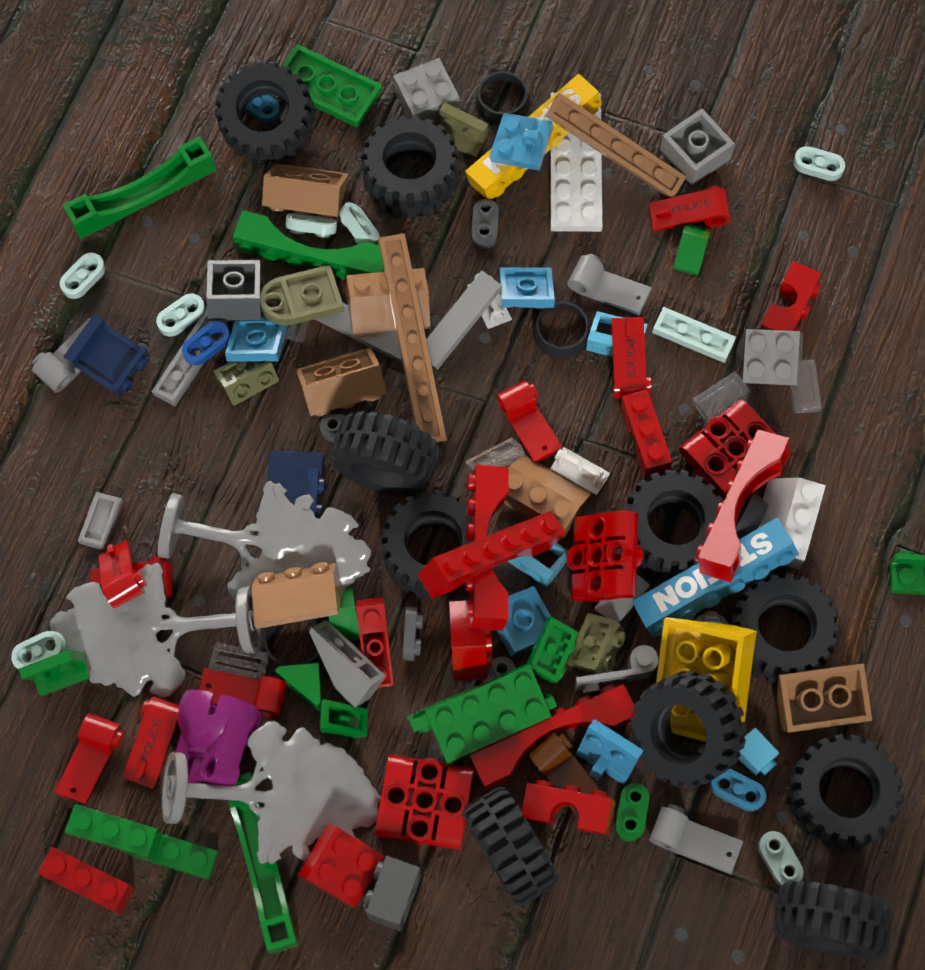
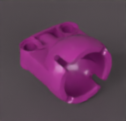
(214, 735)

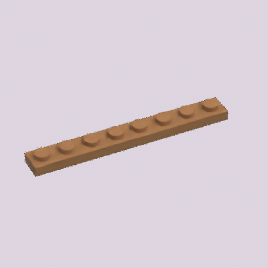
(411, 335)

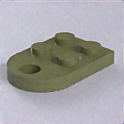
(302, 297)

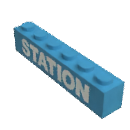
(692, 592)

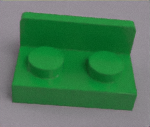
(907, 573)
(552, 650)
(57, 671)

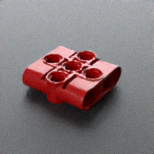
(710, 449)
(604, 556)
(399, 778)

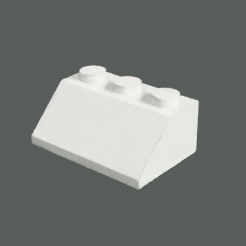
(796, 506)

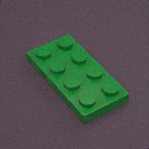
(333, 86)
(487, 713)

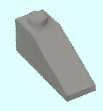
(348, 668)

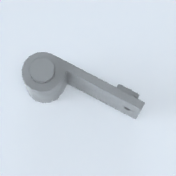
(593, 282)
(54, 368)
(640, 668)
(694, 841)

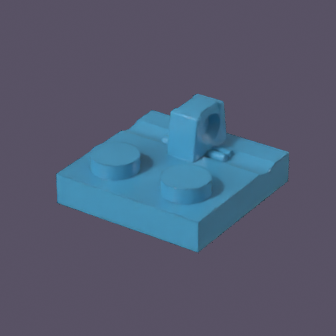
(521, 141)
(526, 287)
(255, 341)
(524, 621)
(608, 753)

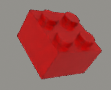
(469, 646)
(340, 865)

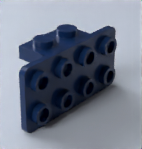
(298, 474)

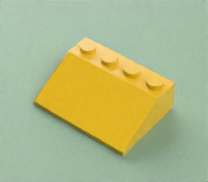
(710, 649)

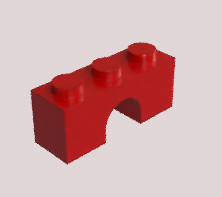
(799, 286)
(649, 440)
(544, 802)
(86, 881)

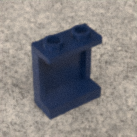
(107, 356)

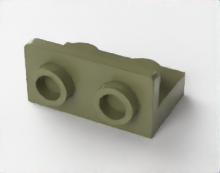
(467, 131)
(245, 378)
(597, 644)

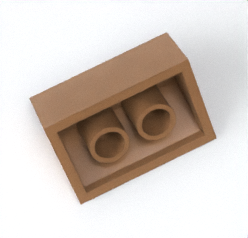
(304, 190)
(371, 306)
(341, 382)
(540, 490)
(296, 595)
(823, 698)

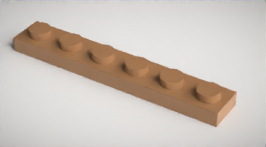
(615, 146)

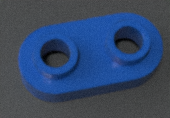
(204, 342)

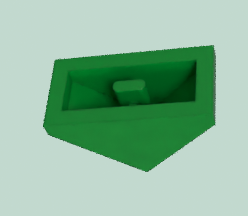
(692, 249)
(347, 621)
(304, 680)
(343, 720)

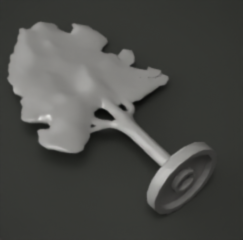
(286, 536)
(123, 641)
(309, 790)

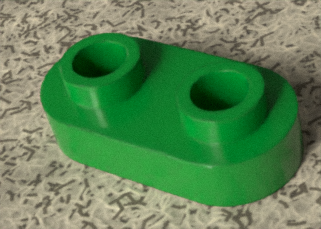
(632, 811)

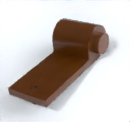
(560, 765)

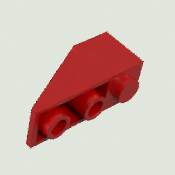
(374, 635)

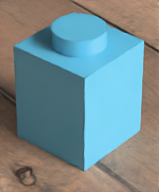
(758, 754)

